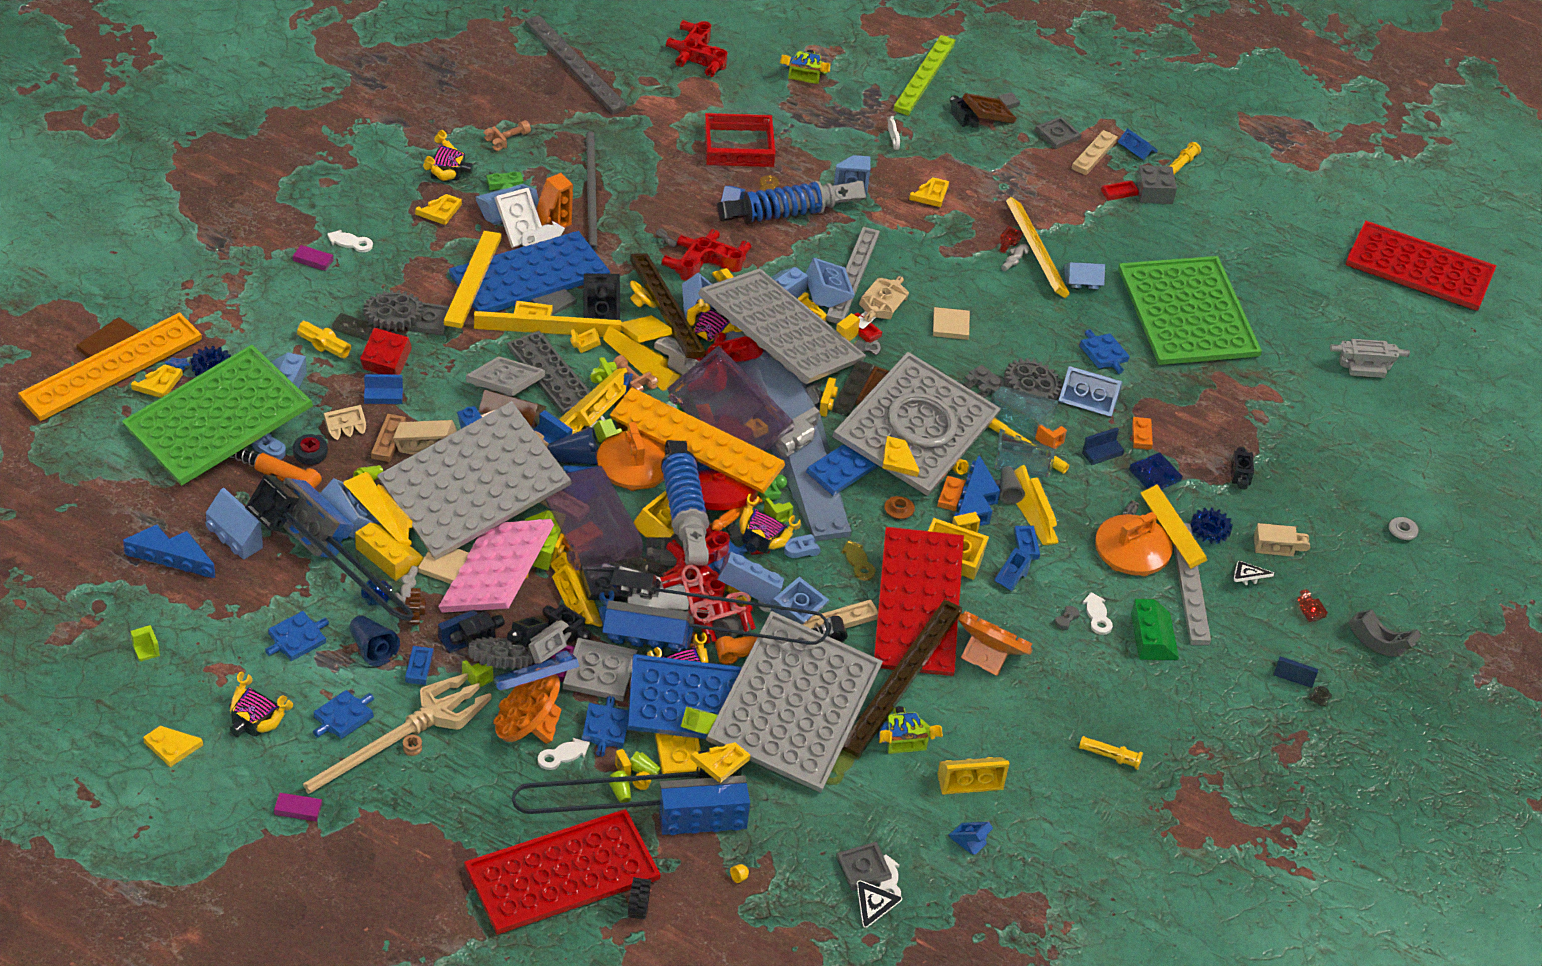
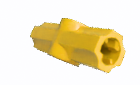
(324, 339)

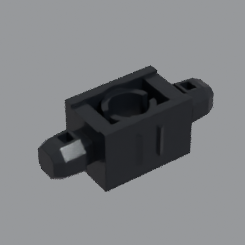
(963, 112)
(1242, 468)
(575, 622)
(476, 628)
(525, 629)

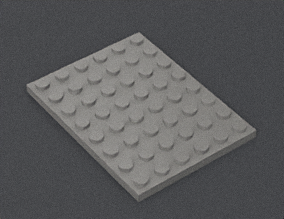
(782, 325)
(870, 425)
(474, 480)
(795, 702)

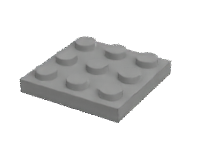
(505, 376)
(602, 669)

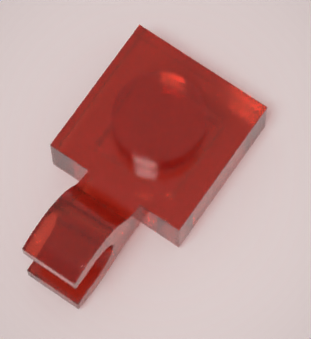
(1009, 237)
(1311, 608)

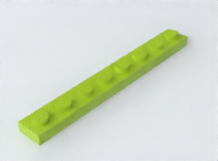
(924, 75)

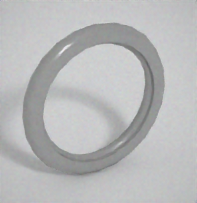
(929, 399)

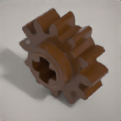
(416, 604)

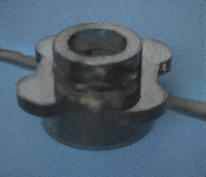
(1320, 695)

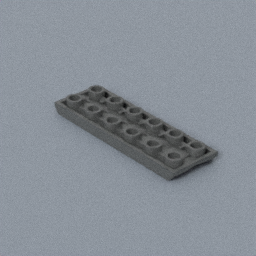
(560, 382)

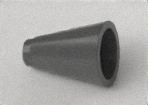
(1010, 487)
(730, 622)

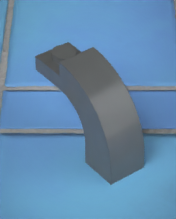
(1378, 637)

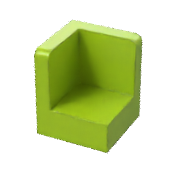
(605, 430)
(778, 511)
(145, 643)
(478, 673)
(698, 720)

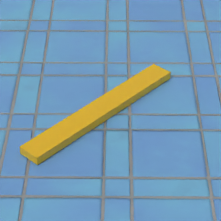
(1038, 247)
(472, 279)
(541, 323)

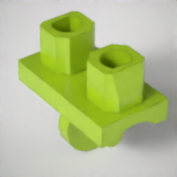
(603, 371)

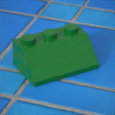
(1153, 631)

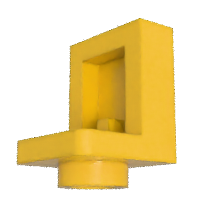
(586, 340)

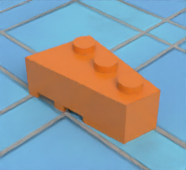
(556, 201)

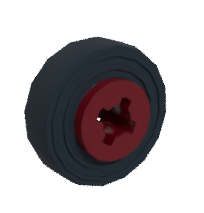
(310, 449)

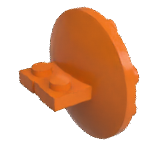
(632, 459)
(1134, 544)
(990, 644)
(529, 709)

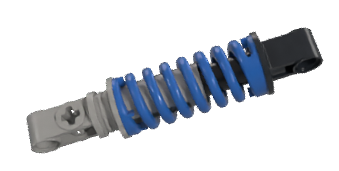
(789, 199)
(686, 501)

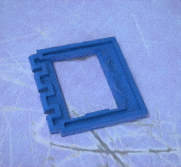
(562, 662)

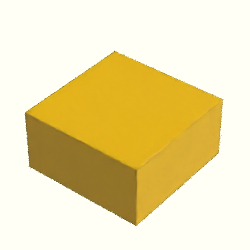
(849, 327)
(968, 521)

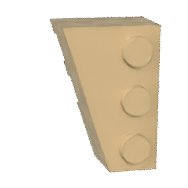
(416, 436)

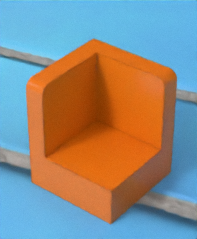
(1051, 438)

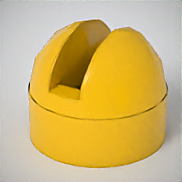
(963, 465)
(642, 784)
(739, 873)

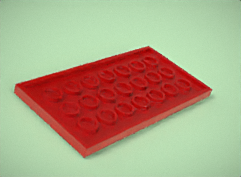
(1421, 265)
(915, 579)
(560, 871)

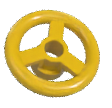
(641, 295)

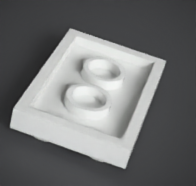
(518, 215)

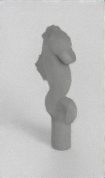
(1016, 254)
(409, 582)

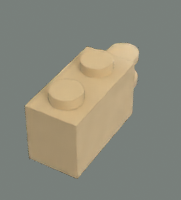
(1279, 540)

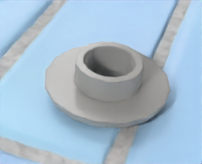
(1405, 523)

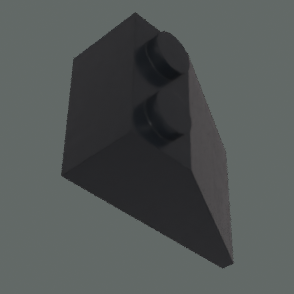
(601, 296)

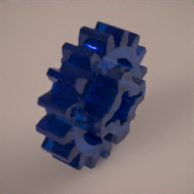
(207, 359)
(1211, 525)

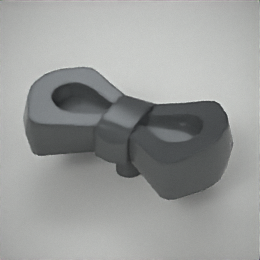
(663, 234)
(874, 347)
(734, 531)
(1063, 622)

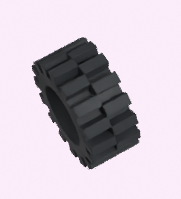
(639, 898)

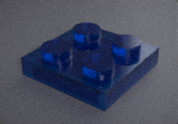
(1155, 471)

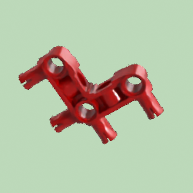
(695, 48)
(706, 250)
(738, 348)
(718, 547)
(716, 609)

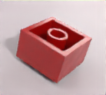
(385, 352)

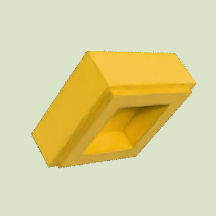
(622, 762)

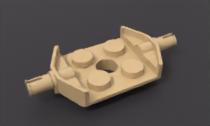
(879, 304)

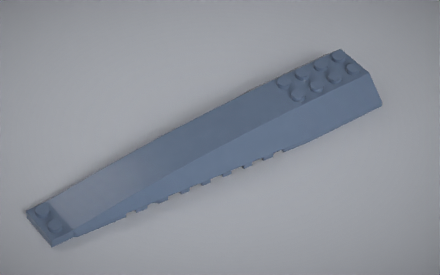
(819, 509)

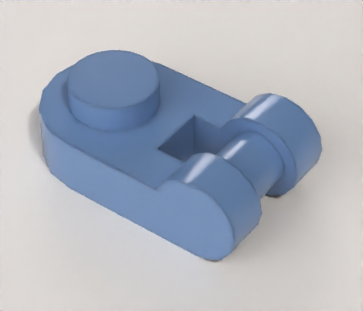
(273, 448)
(795, 547)

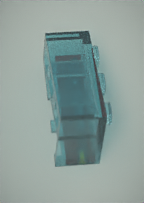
(1024, 409)
(1016, 452)

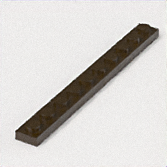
(667, 306)
(901, 678)

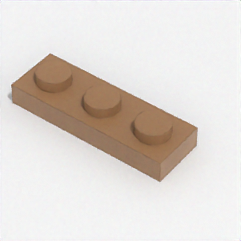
(385, 444)

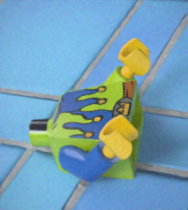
(805, 66)
(907, 732)

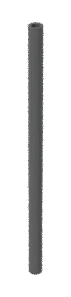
(591, 190)

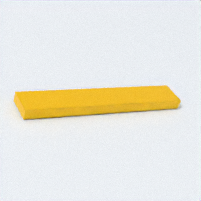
(1174, 526)

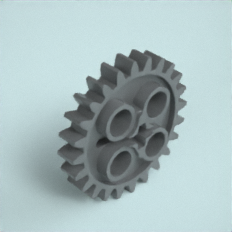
(393, 310)
(1033, 378)
(500, 653)

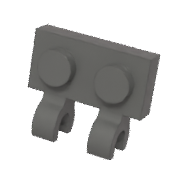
(987, 381)
(661, 554)

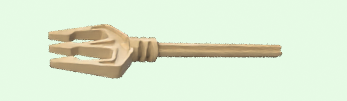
(433, 712)

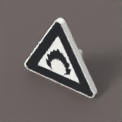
(1250, 572)
(875, 902)

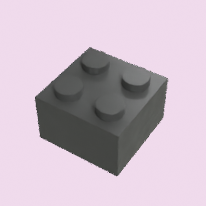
(1156, 184)

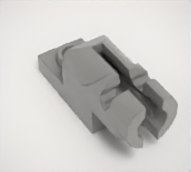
(677, 359)
(800, 434)
(549, 641)

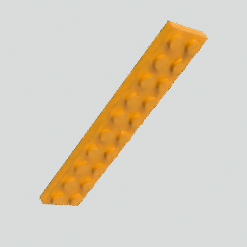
(109, 366)
(706, 442)

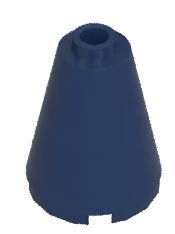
(576, 448)
(374, 640)

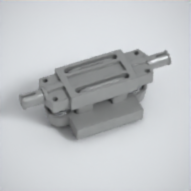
(1368, 357)

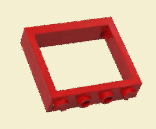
(738, 156)

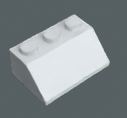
(664, 600)

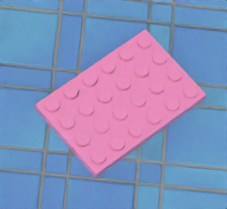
(496, 566)

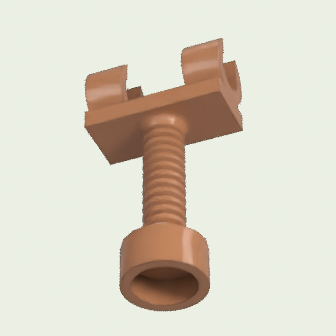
(500, 138)
(638, 381)

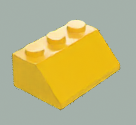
(655, 518)
(973, 545)
(385, 551)
(972, 775)

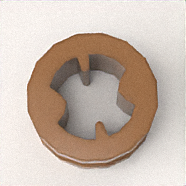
(412, 739)

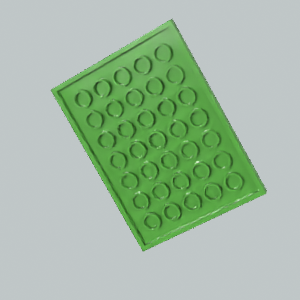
(1189, 310)
(217, 414)

